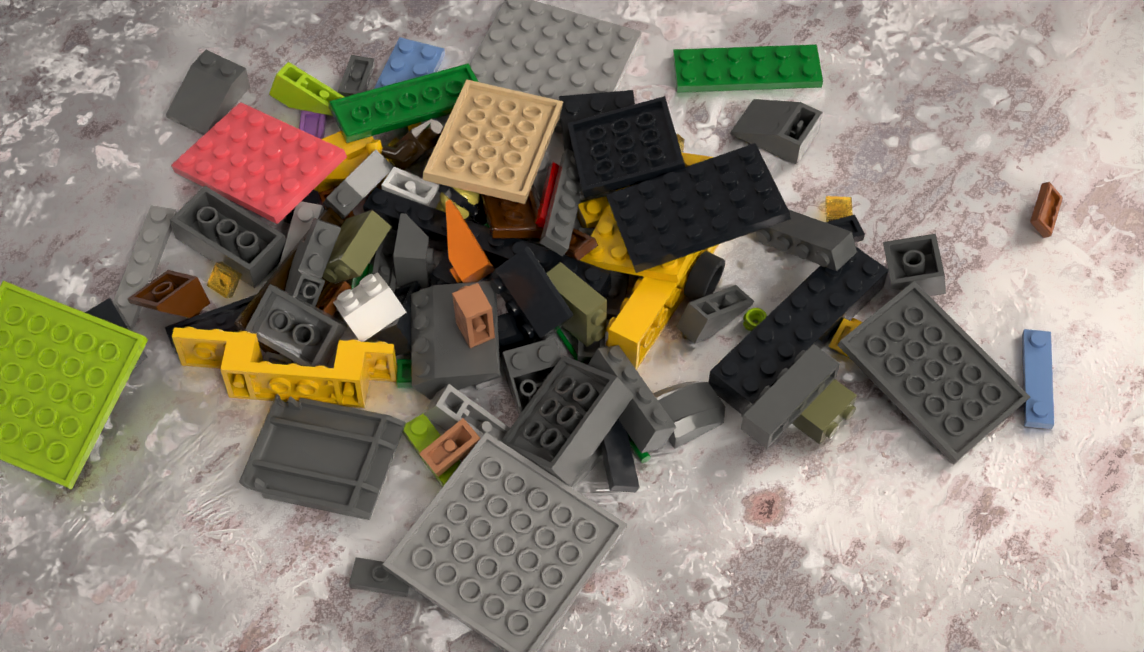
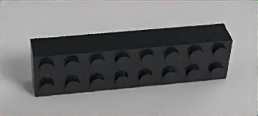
(802, 319)

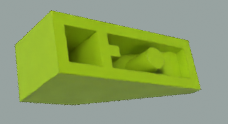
(302, 91)

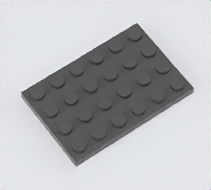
(933, 372)

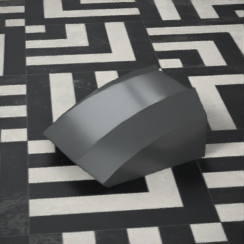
(693, 410)

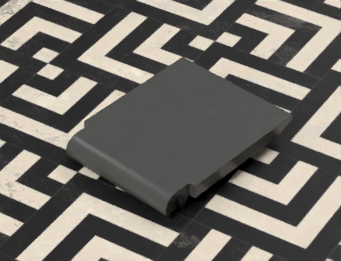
(323, 456)

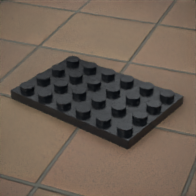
(697, 207)

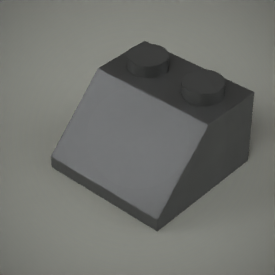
(412, 254)
(917, 261)

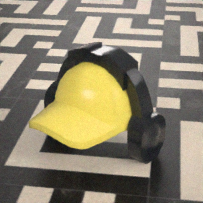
(464, 200)

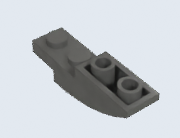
(311, 260)

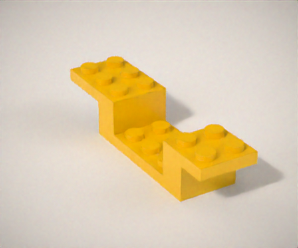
(254, 379)

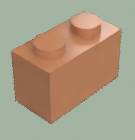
(473, 315)

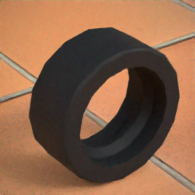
(704, 276)

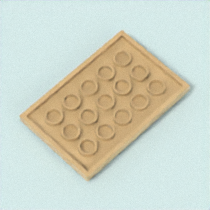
(493, 141)

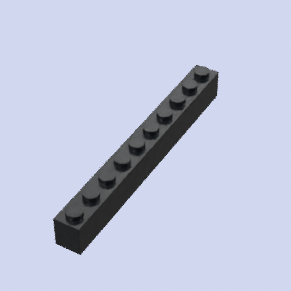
(497, 250)

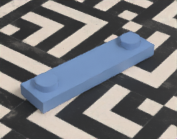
(1038, 379)

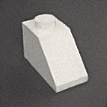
(409, 186)

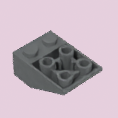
(779, 127)
(528, 369)

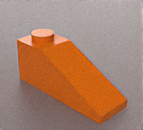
(464, 251)

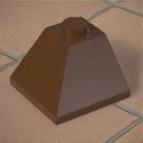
(173, 294)

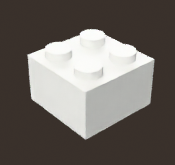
(369, 306)

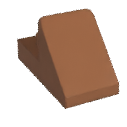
(450, 447)

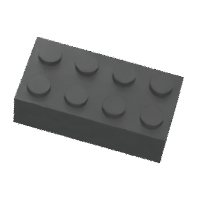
(229, 235)

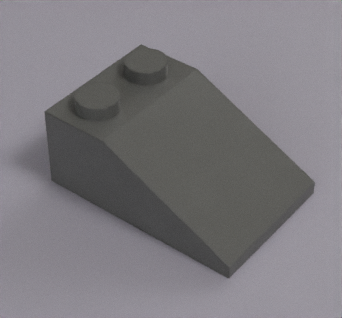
(208, 92)
(296, 328)

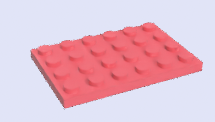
(259, 162)

